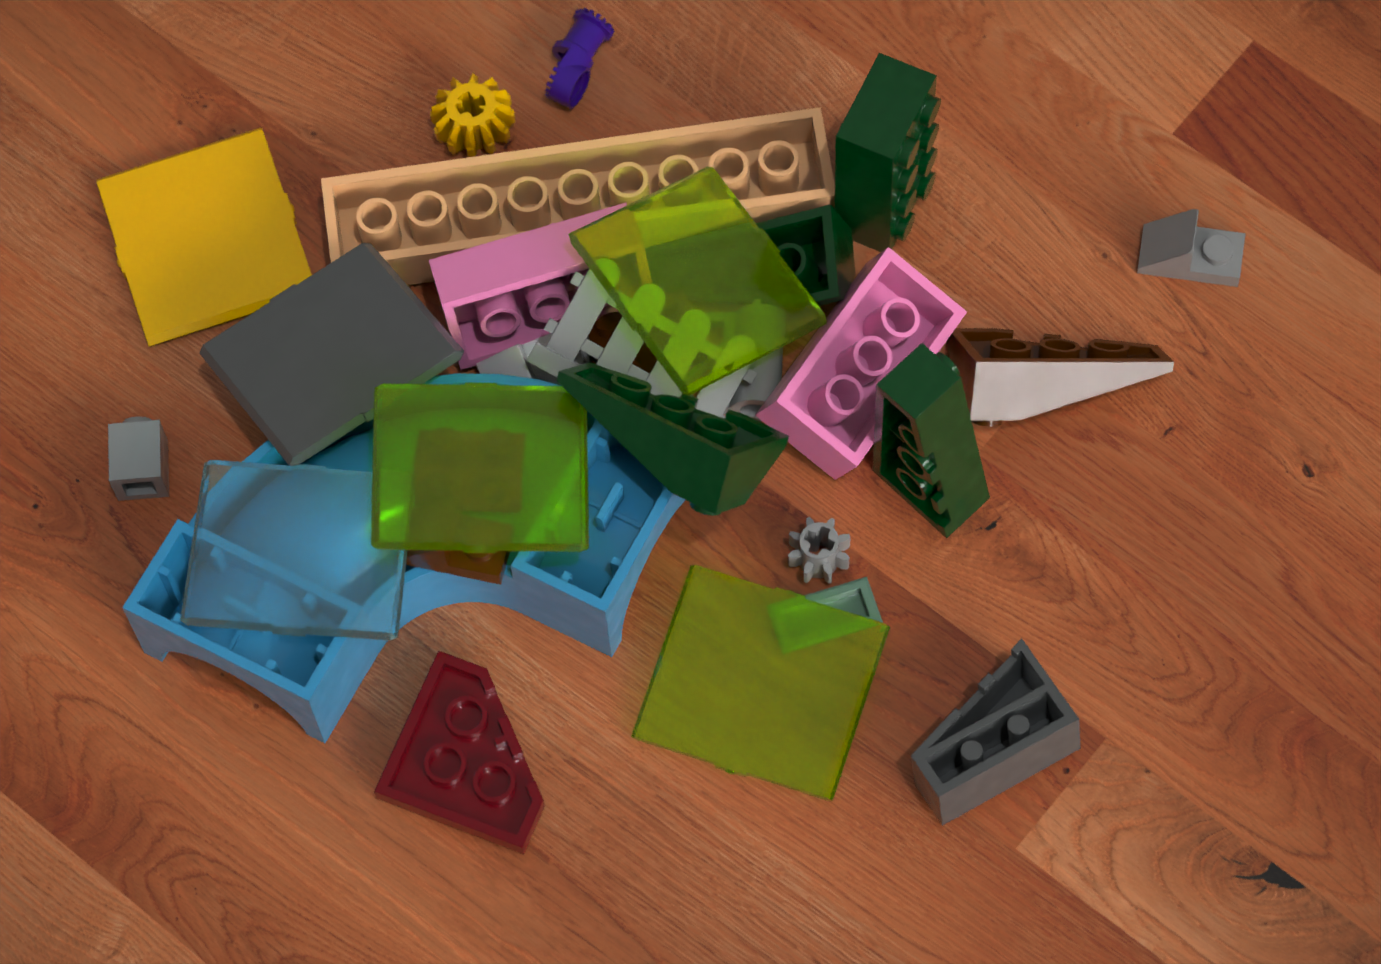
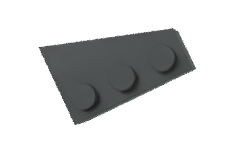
(996, 738)

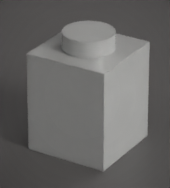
(138, 459)

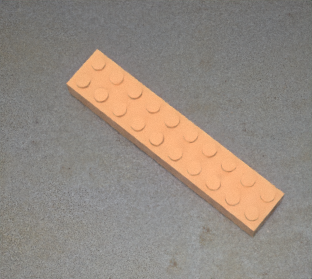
(442, 207)

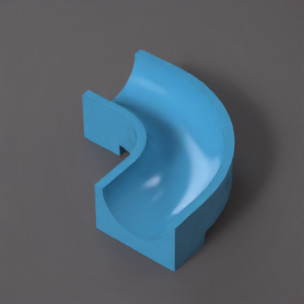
(318, 674)

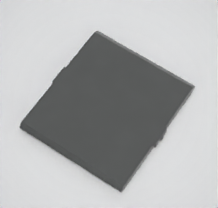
(322, 347)

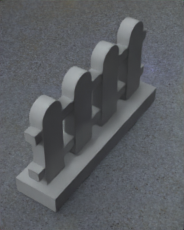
(619, 353)

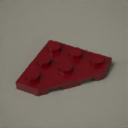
(463, 759)

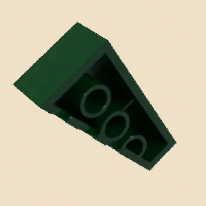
(928, 440)

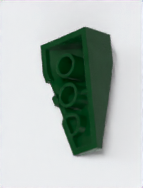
(689, 451)

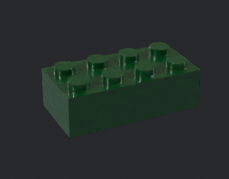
(886, 152)

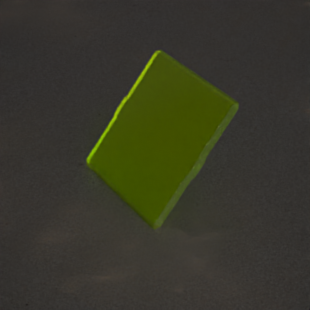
(697, 280)
(479, 468)
(761, 682)

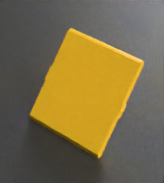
(203, 235)

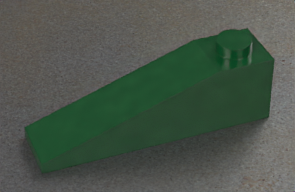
(817, 250)

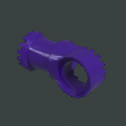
(576, 56)

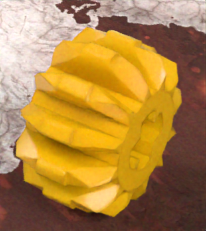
(489, 110)

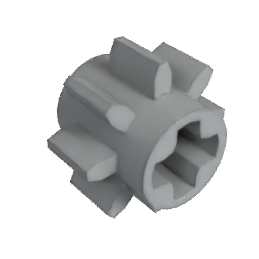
(811, 539)

